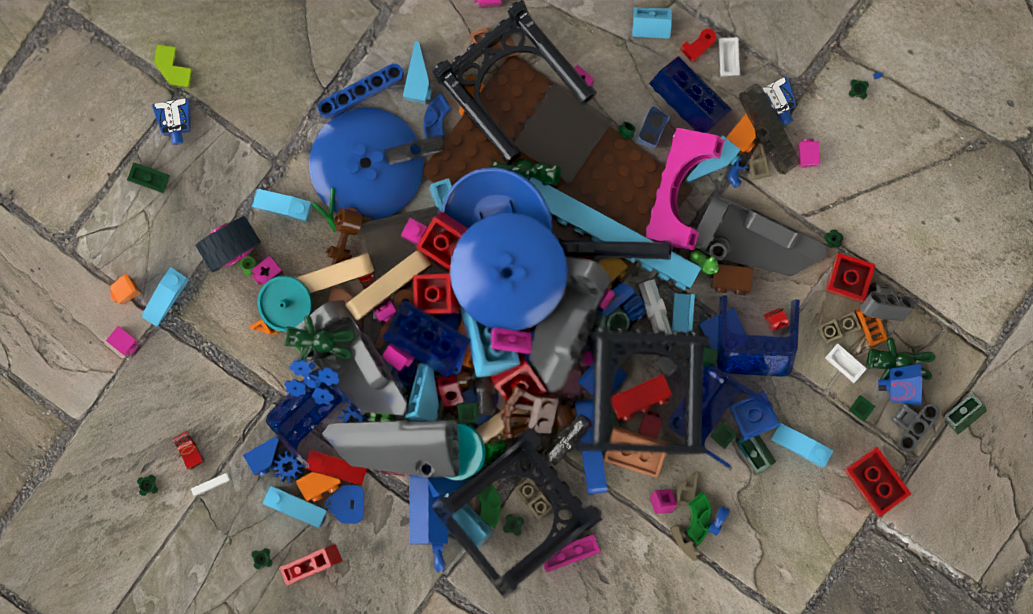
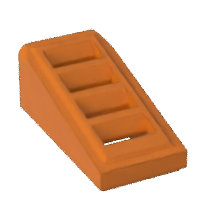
(865, 327)

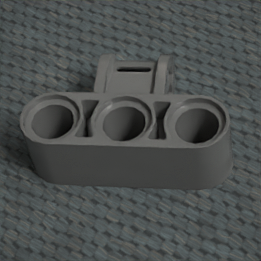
(886, 304)
(908, 421)

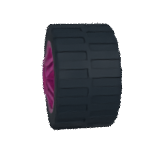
(228, 244)

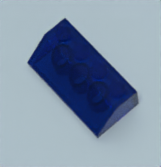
(689, 96)
(426, 339)

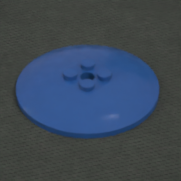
(337, 159)
(492, 193)
(536, 265)

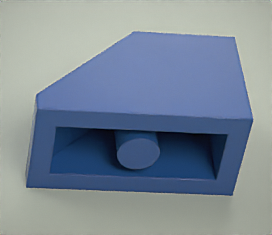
(262, 457)

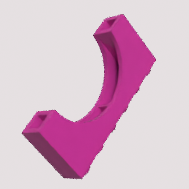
(686, 151)

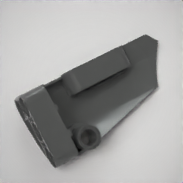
(755, 239)
(566, 328)
(366, 376)
(399, 446)

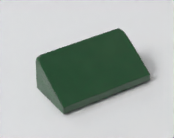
(965, 413)
(756, 453)

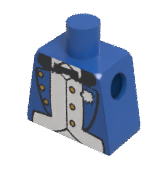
(781, 99)
(174, 118)

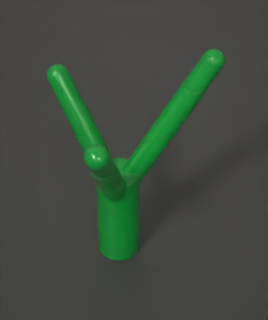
(329, 217)

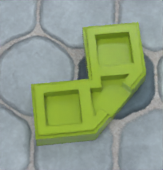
(173, 74)

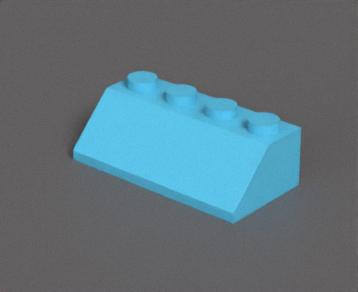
(485, 359)

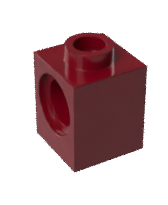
(450, 384)
(650, 425)

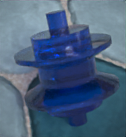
(408, 373)

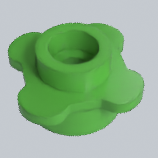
(247, 269)

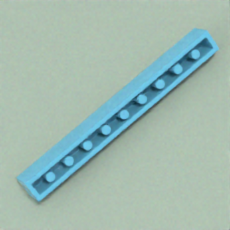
(605, 229)

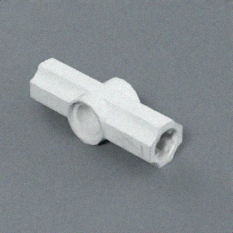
(654, 306)

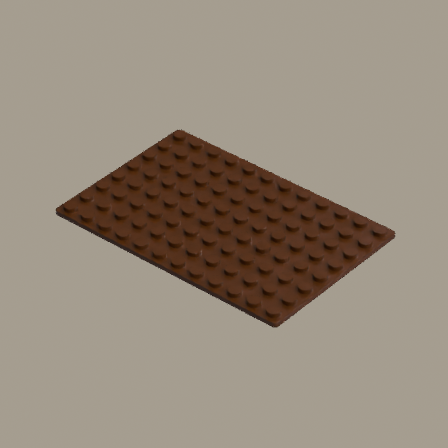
(614, 180)

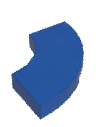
(435, 115)

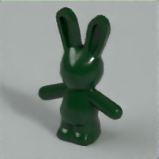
(541, 171)
(321, 340)
(891, 359)

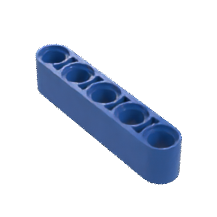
(355, 99)
(592, 460)

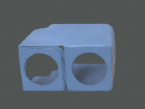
(653, 110)

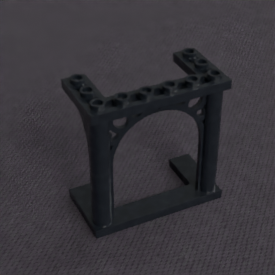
(601, 344)
(580, 521)

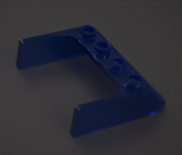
(756, 353)
(718, 393)
(300, 415)

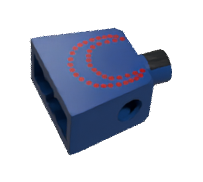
(904, 384)

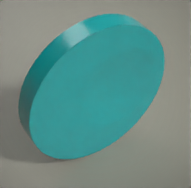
(284, 302)
(470, 452)

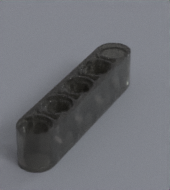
(769, 129)

